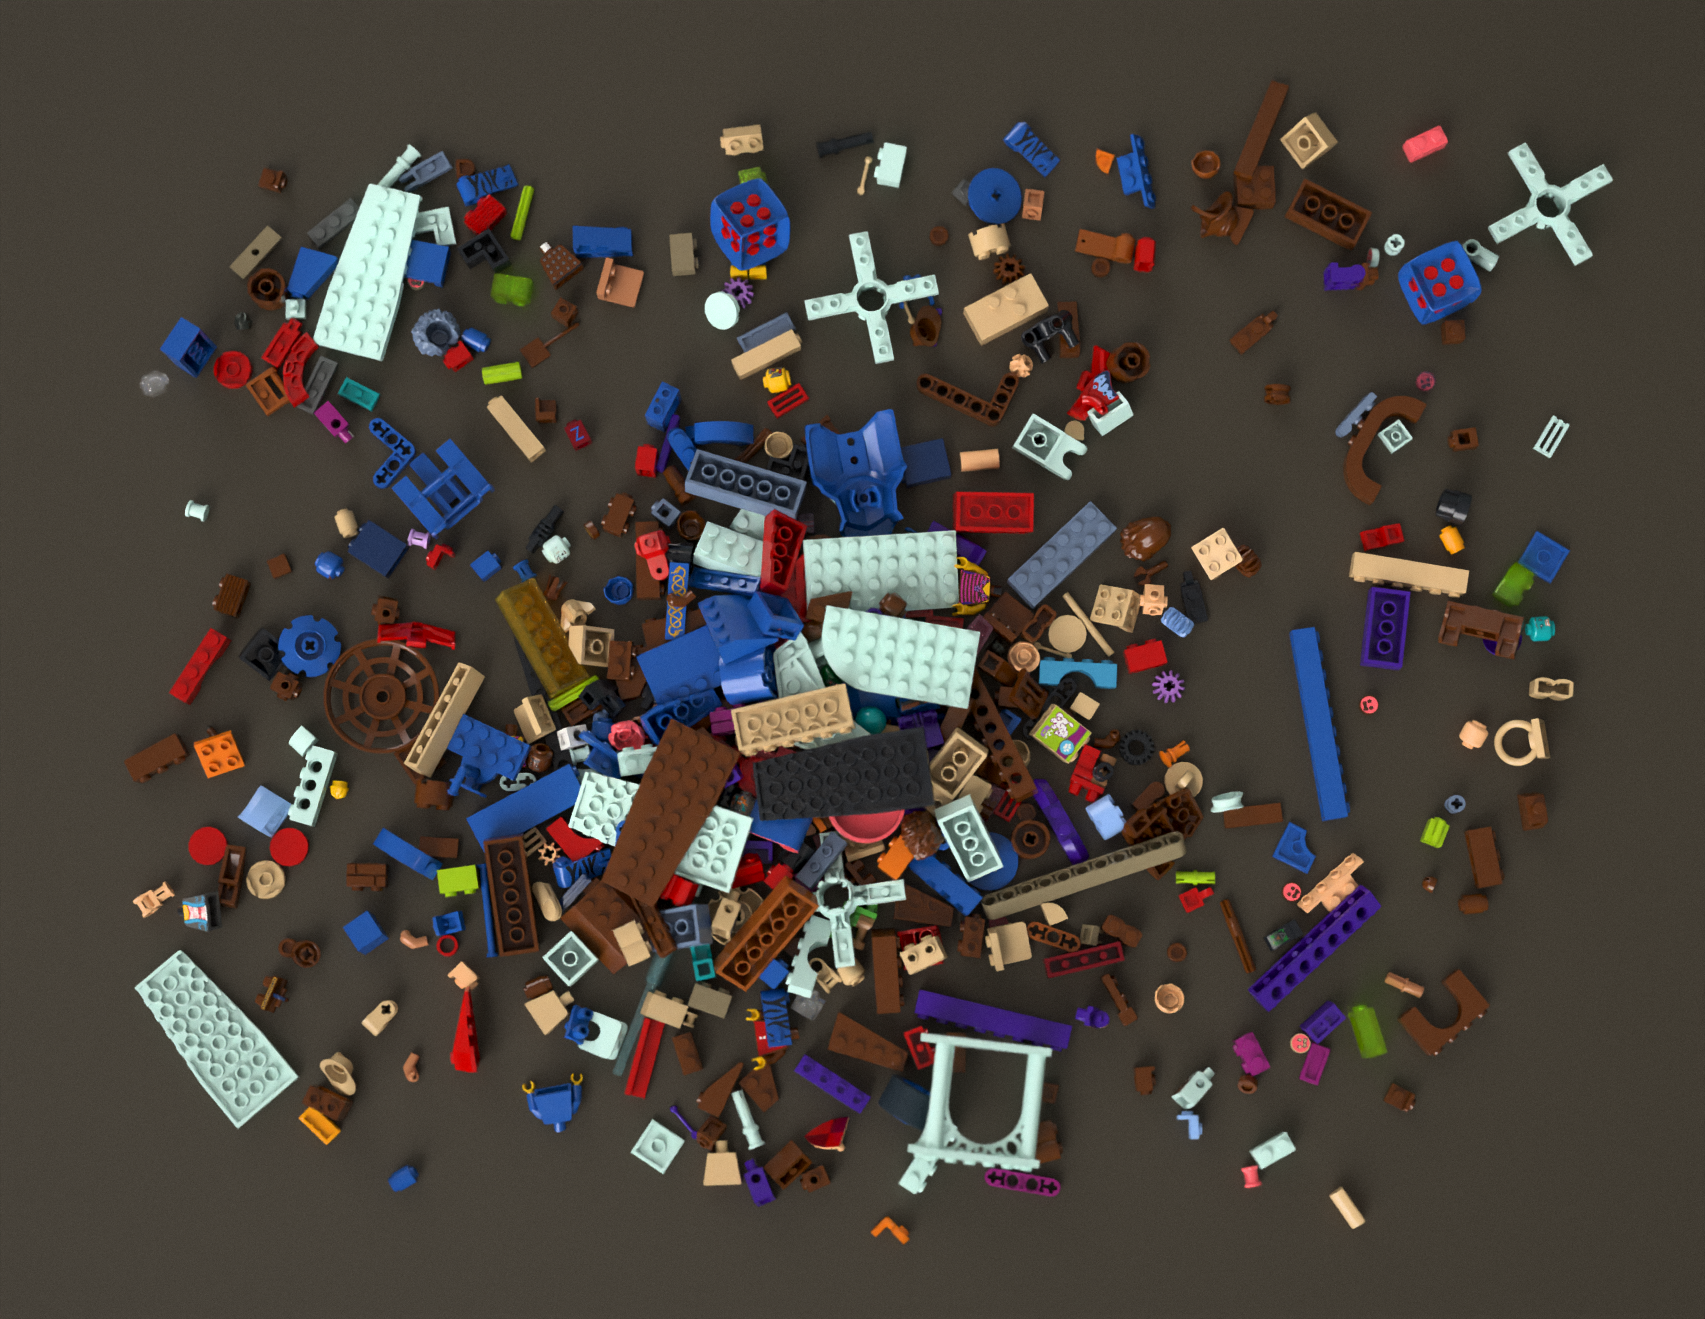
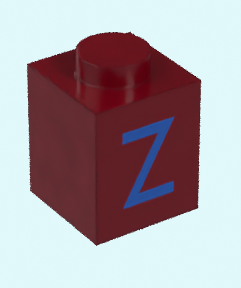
(577, 434)

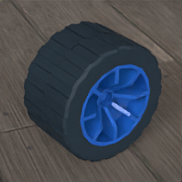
(906, 1101)

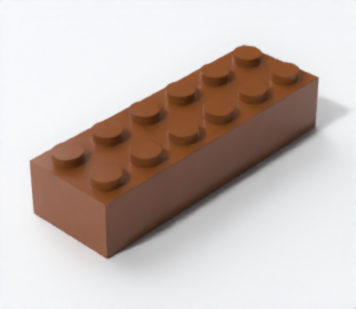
(765, 933)

